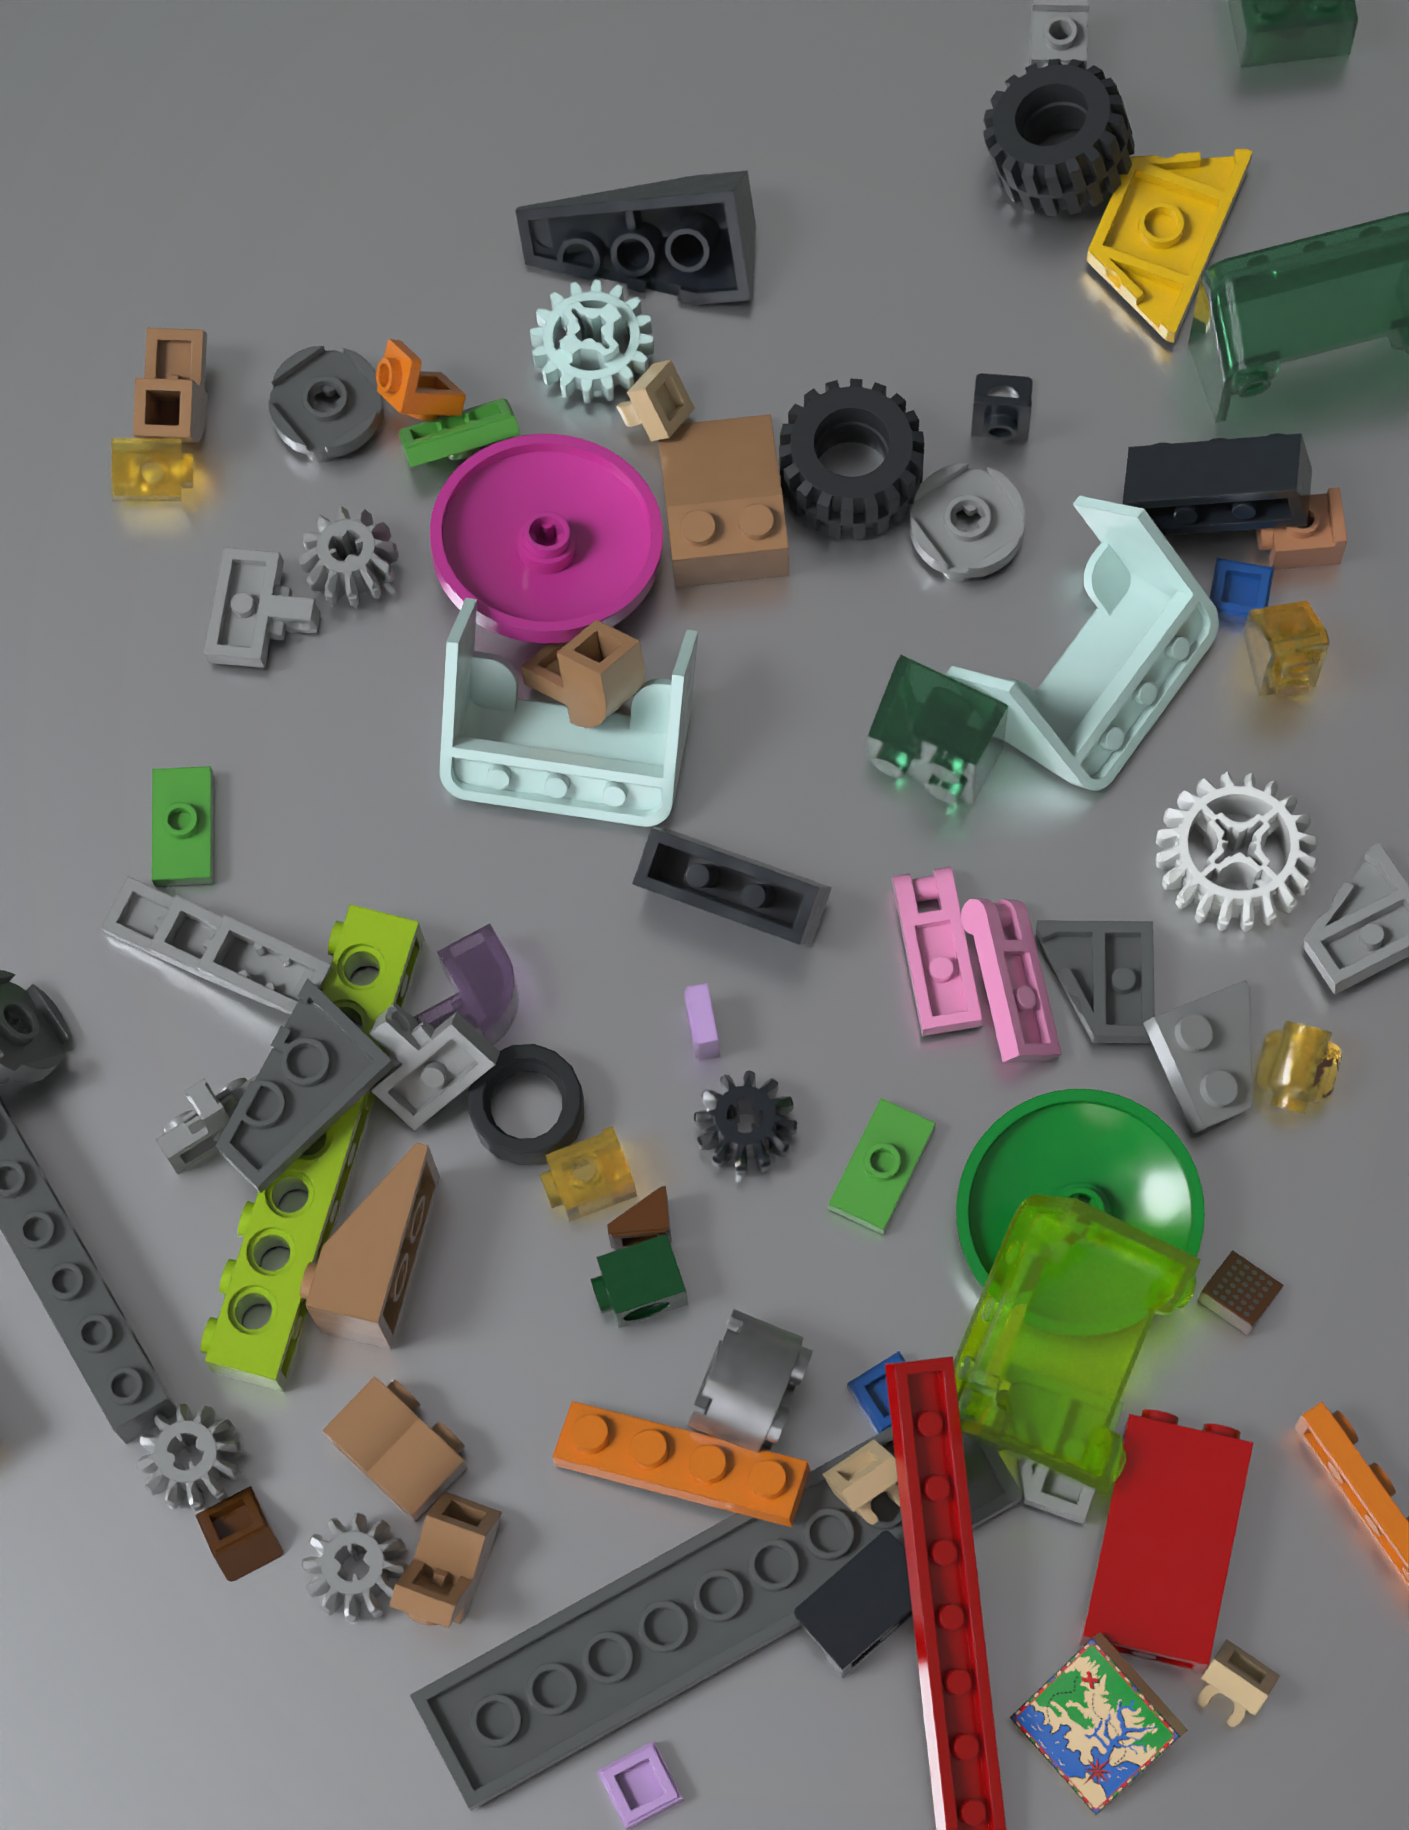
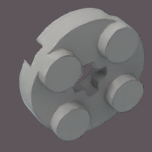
(974, 491)

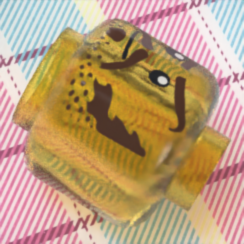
(1298, 1066)

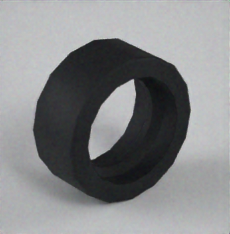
(527, 1150)

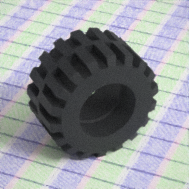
(1054, 101)
(845, 417)

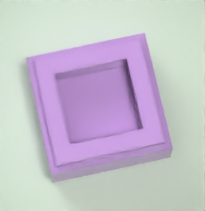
(702, 1022)
(640, 1785)

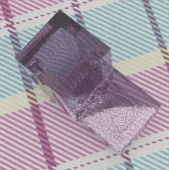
(482, 982)

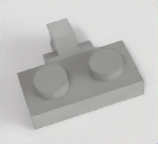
(253, 609)
(428, 1063)
(198, 1130)

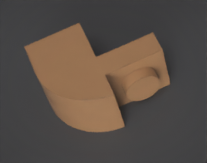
(172, 394)
(589, 673)
(447, 1561)

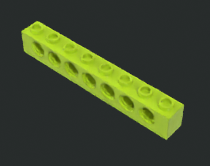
(267, 1353)

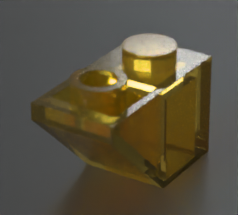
(1285, 648)

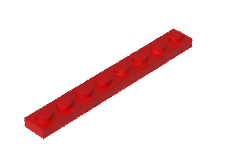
(945, 1595)

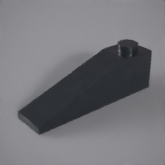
(660, 236)

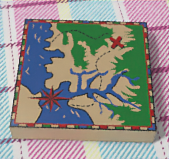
(1098, 1723)

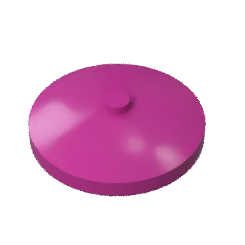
(546, 537)

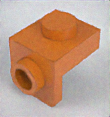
(415, 391)

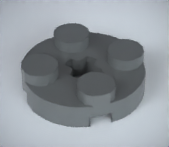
(333, 432)
(41, 1032)

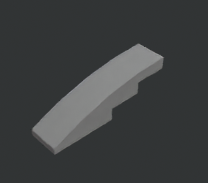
(212, 946)

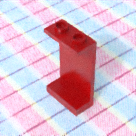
(1168, 1540)

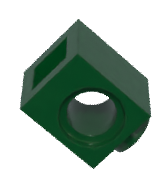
(639, 1281)

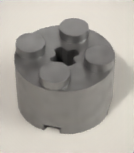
(748, 1383)

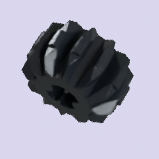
(767, 1113)

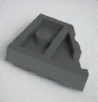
(1104, 974)

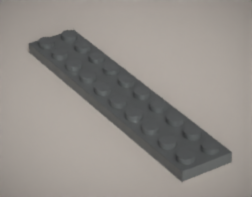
(659, 1630)

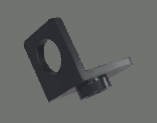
(1002, 416)

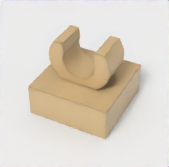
(657, 401)
(863, 1478)
(1238, 1678)

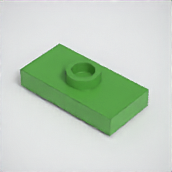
(459, 435)
(182, 826)
(881, 1166)

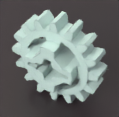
(596, 319)

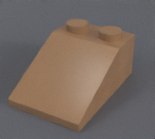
(724, 502)
(371, 1257)

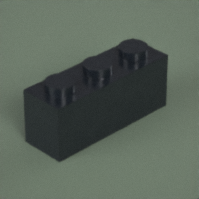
(1221, 483)
(731, 885)

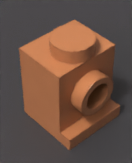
(1312, 546)

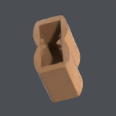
(397, 1447)

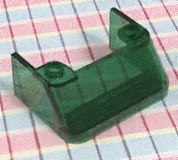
(1298, 304)

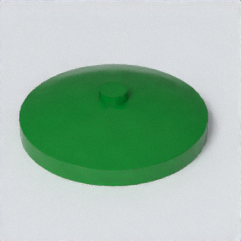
(1083, 1149)

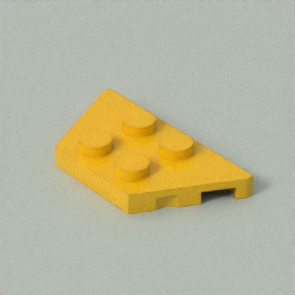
(1164, 231)

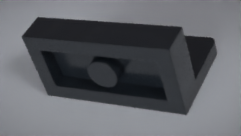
(859, 1604)

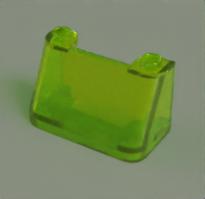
(1063, 1336)

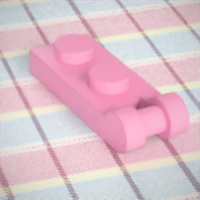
(937, 953)
(1012, 979)

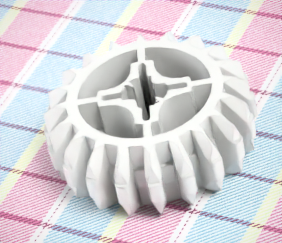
(1207, 815)

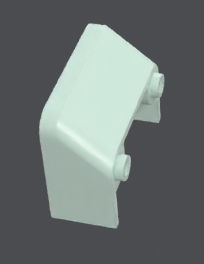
(1123, 662)
(539, 761)

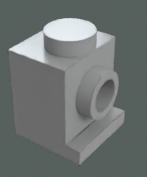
(1058, 31)

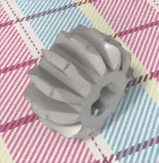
(356, 573)
(168, 1470)
(333, 1575)

